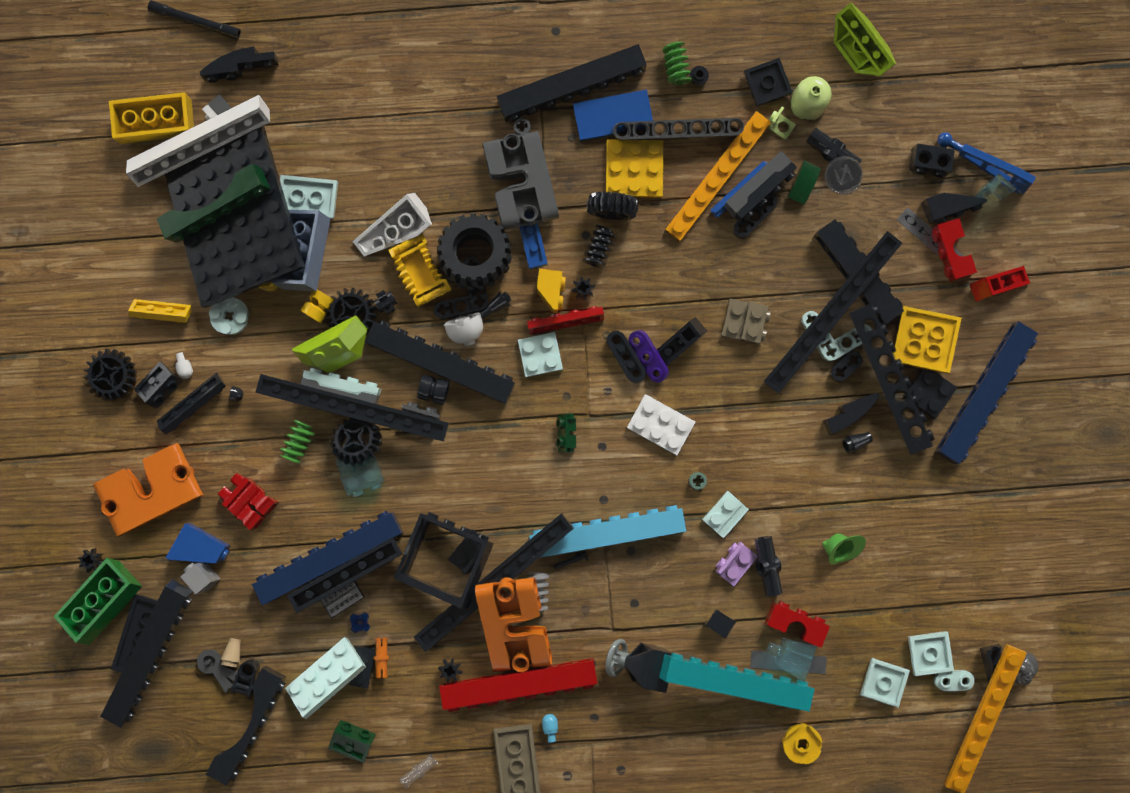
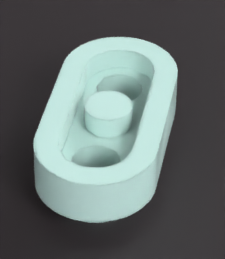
(954, 680)

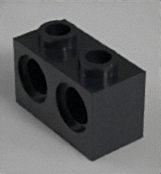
(931, 155)

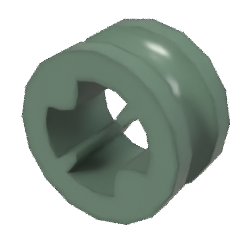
(701, 485)

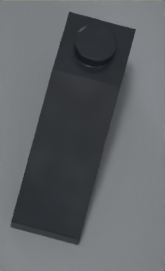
(681, 340)

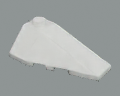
(400, 223)

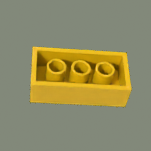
(150, 117)

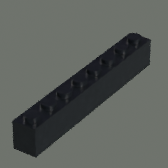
(571, 83)
(439, 362)
(146, 653)

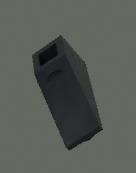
(947, 204)

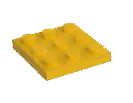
(635, 167)
(927, 339)

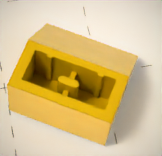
(549, 288)

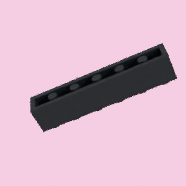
(847, 258)
(345, 575)

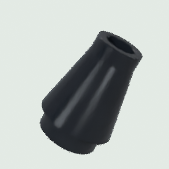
(856, 442)

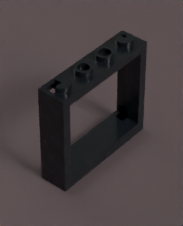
(415, 541)

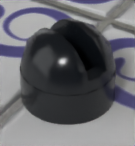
(236, 394)

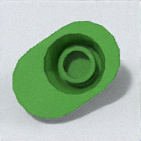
(843, 548)

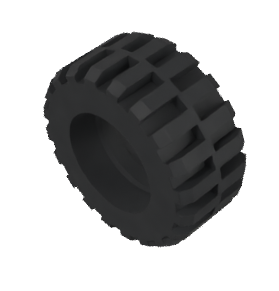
(468, 229)

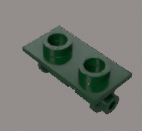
(565, 424)

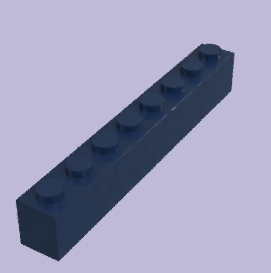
(986, 393)
(327, 558)

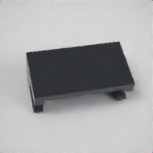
(990, 657)

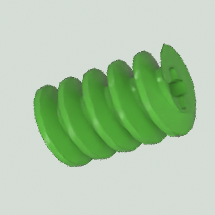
(674, 63)
(297, 441)

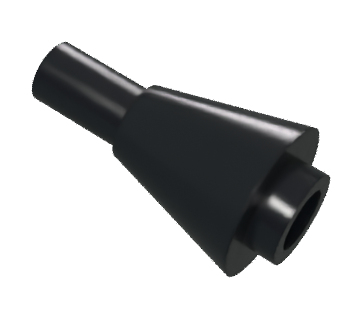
(499, 302)

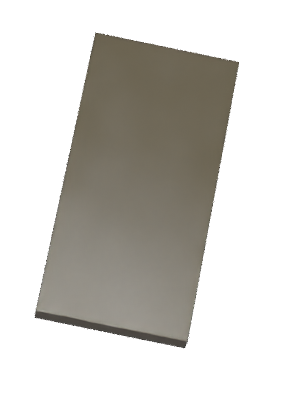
(516, 759)

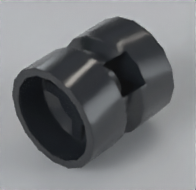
(433, 389)

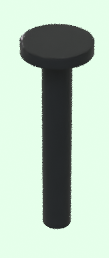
(572, 560)

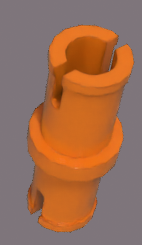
(381, 658)

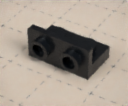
(157, 385)
(466, 554)

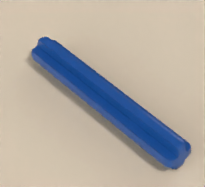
(719, 208)

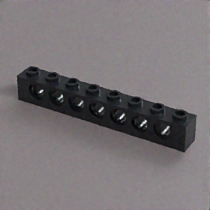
(914, 443)

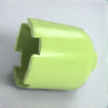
(809, 103)

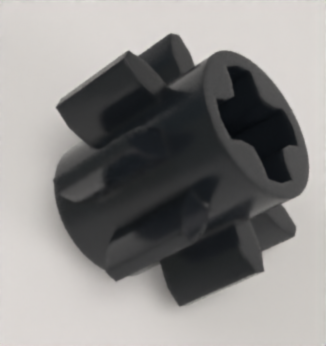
(578, 286)
(385, 302)
(97, 559)
(445, 672)

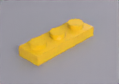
(160, 311)

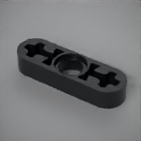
(749, 229)

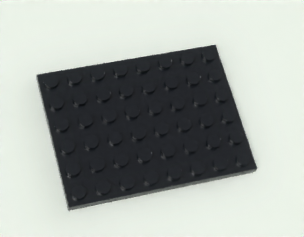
(252, 241)

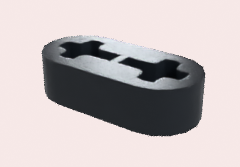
(848, 369)

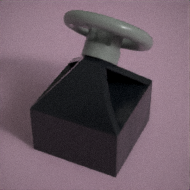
(641, 664)

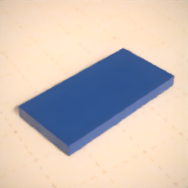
(598, 116)

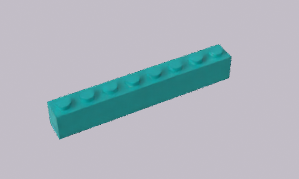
(735, 682)

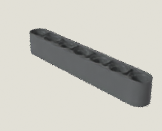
(724, 128)

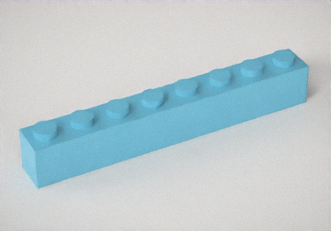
(619, 530)

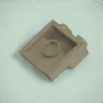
(745, 321)

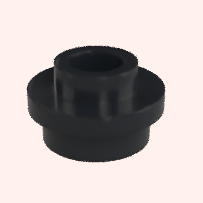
(696, 80)

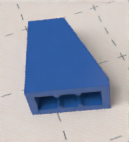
(198, 546)

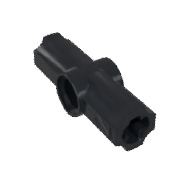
(829, 147)
(768, 566)

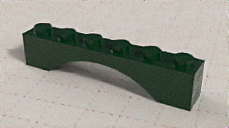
(246, 184)

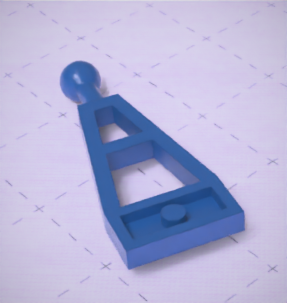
(1020, 180)

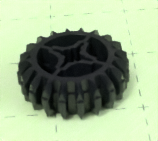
(612, 205)
(357, 308)
(102, 361)
(348, 453)

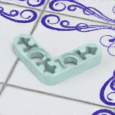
(834, 344)

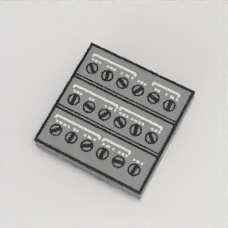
(342, 599)

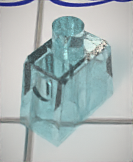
(793, 656)

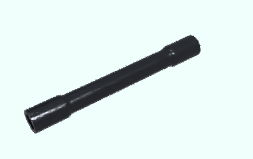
(165, 10)

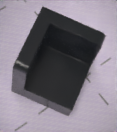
(720, 623)

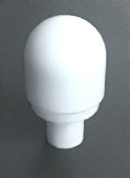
(183, 366)

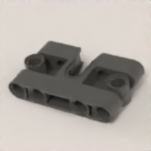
(525, 162)

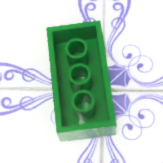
(97, 601)

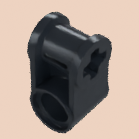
(244, 680)

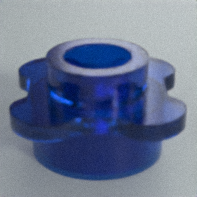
(359, 627)

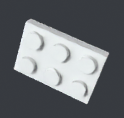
(661, 424)

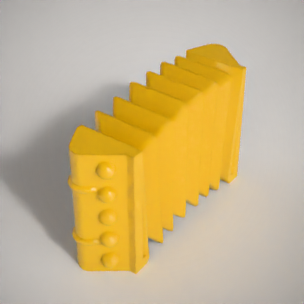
(418, 271)

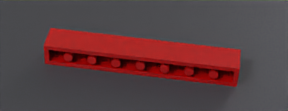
(518, 684)

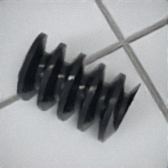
(599, 246)

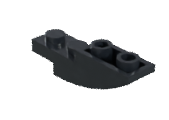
(231, 64)

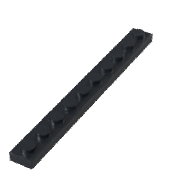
(833, 312)
(352, 407)
(509, 568)

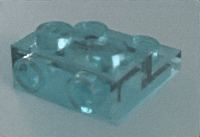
(360, 478)

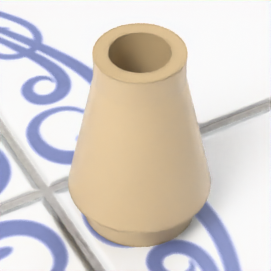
(231, 654)

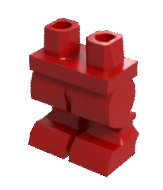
(243, 497)

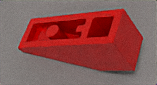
(999, 283)

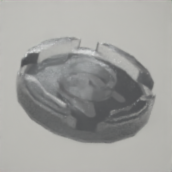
(843, 175)

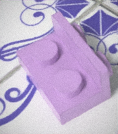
(736, 563)

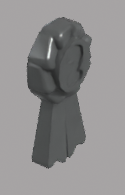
(210, 662)

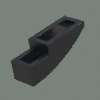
(850, 413)

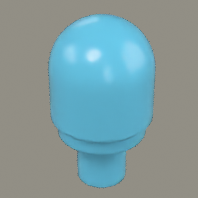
(550, 726)

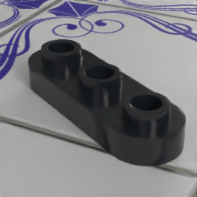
(625, 348)

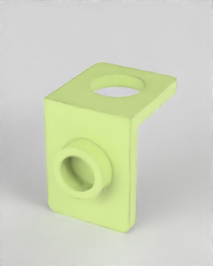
(777, 118)

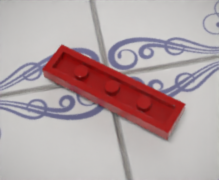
(559, 321)

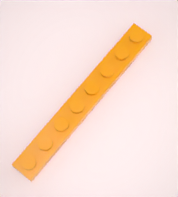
(717, 176)
(985, 718)

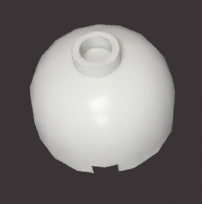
(465, 329)

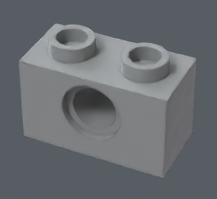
(200, 577)

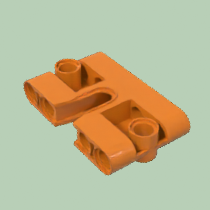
(167, 493)
(506, 642)

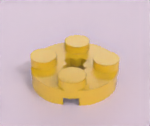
(813, 743)

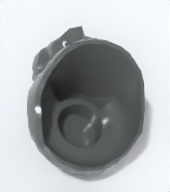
(1028, 669)

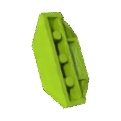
(861, 43)
(334, 347)

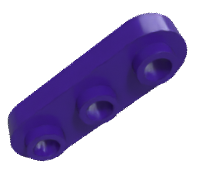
(655, 361)

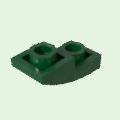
(804, 182)

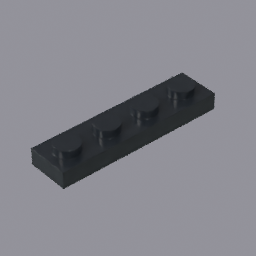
(191, 403)

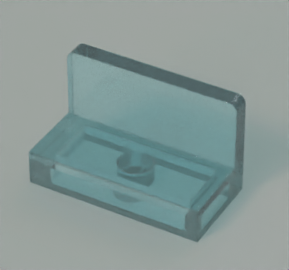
(998, 186)

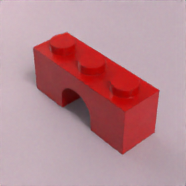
(955, 266)
(813, 629)

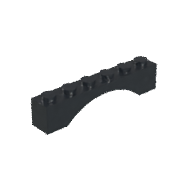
(265, 689)

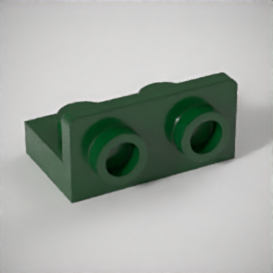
(351, 741)

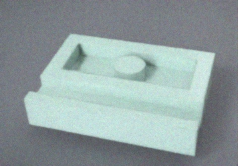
(725, 514)

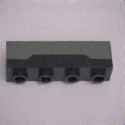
(760, 186)

